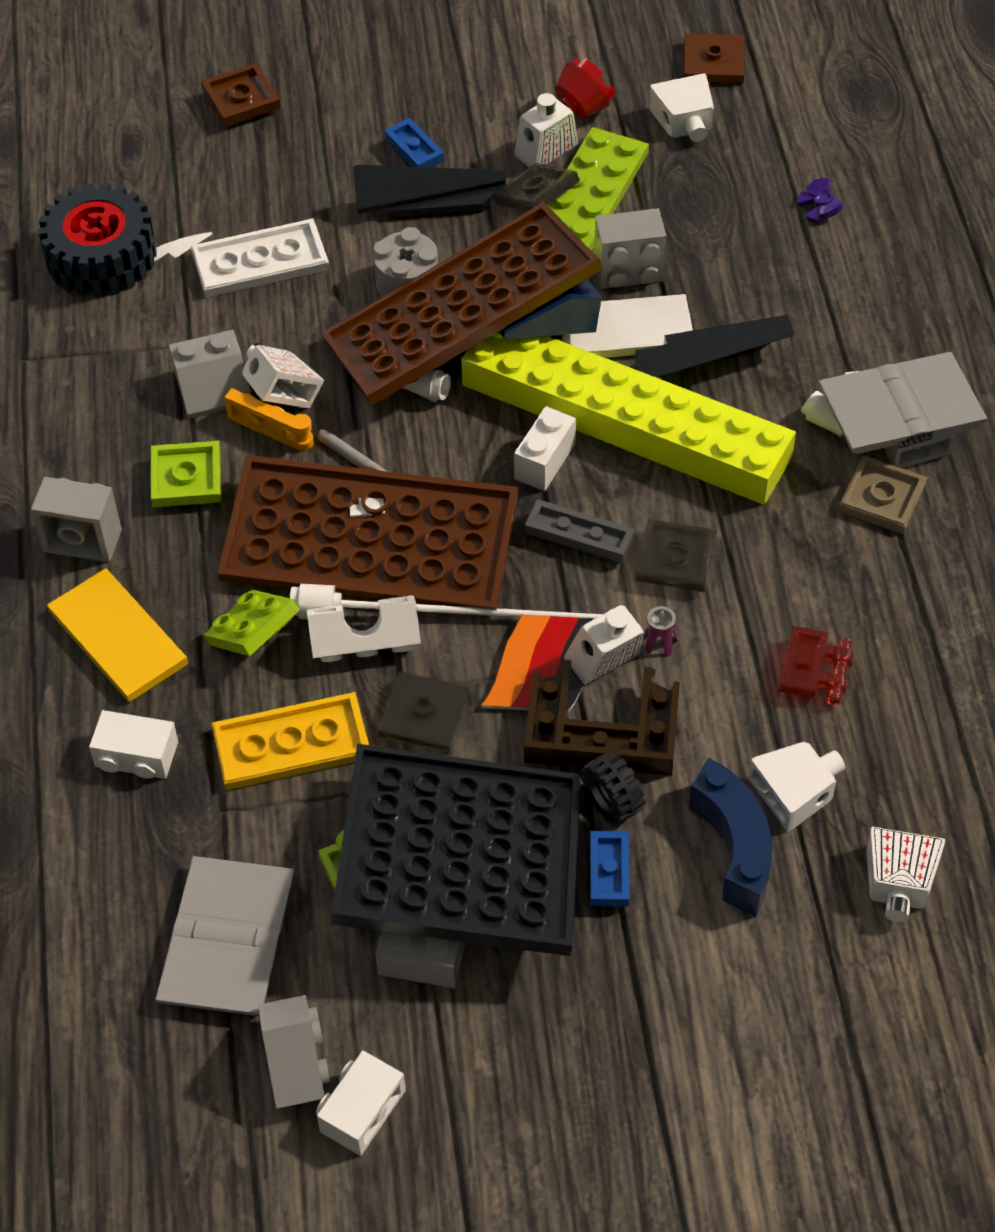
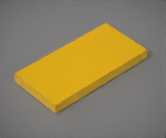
(117, 635)
(289, 740)

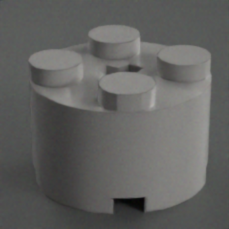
(402, 258)

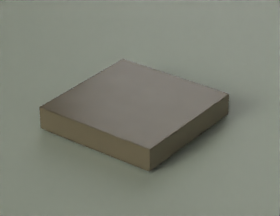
(883, 494)

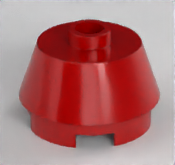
(583, 88)

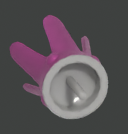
(660, 623)

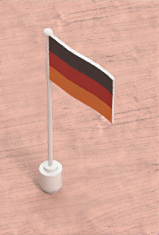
(536, 643)

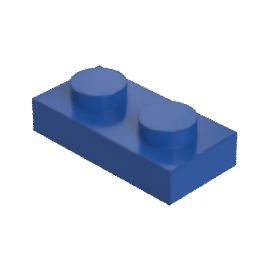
(413, 144)
(609, 868)

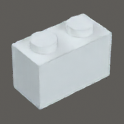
(544, 448)
(133, 744)
(360, 1102)

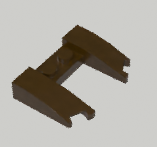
(554, 737)

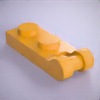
(269, 420)

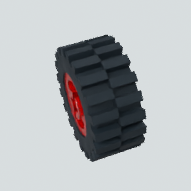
(97, 239)

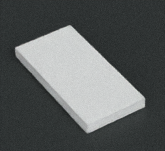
(259, 258)
(634, 325)

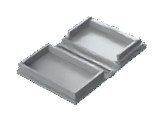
(901, 401)
(226, 936)

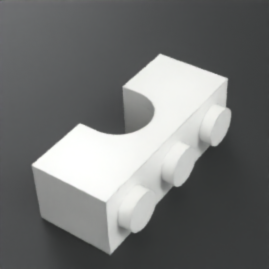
(394, 629)

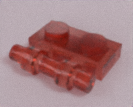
(804, 662)

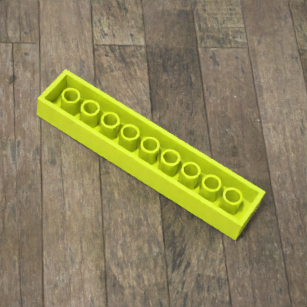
(634, 411)

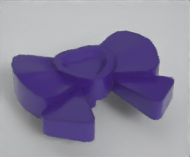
(820, 193)

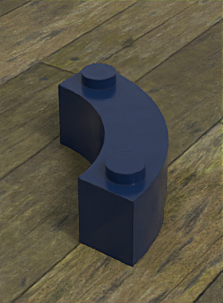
(742, 823)

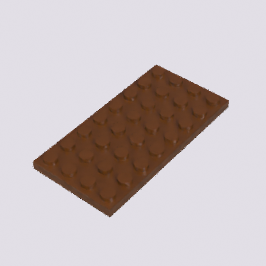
(460, 302)
(434, 542)

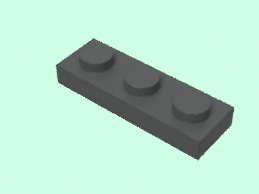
(579, 531)

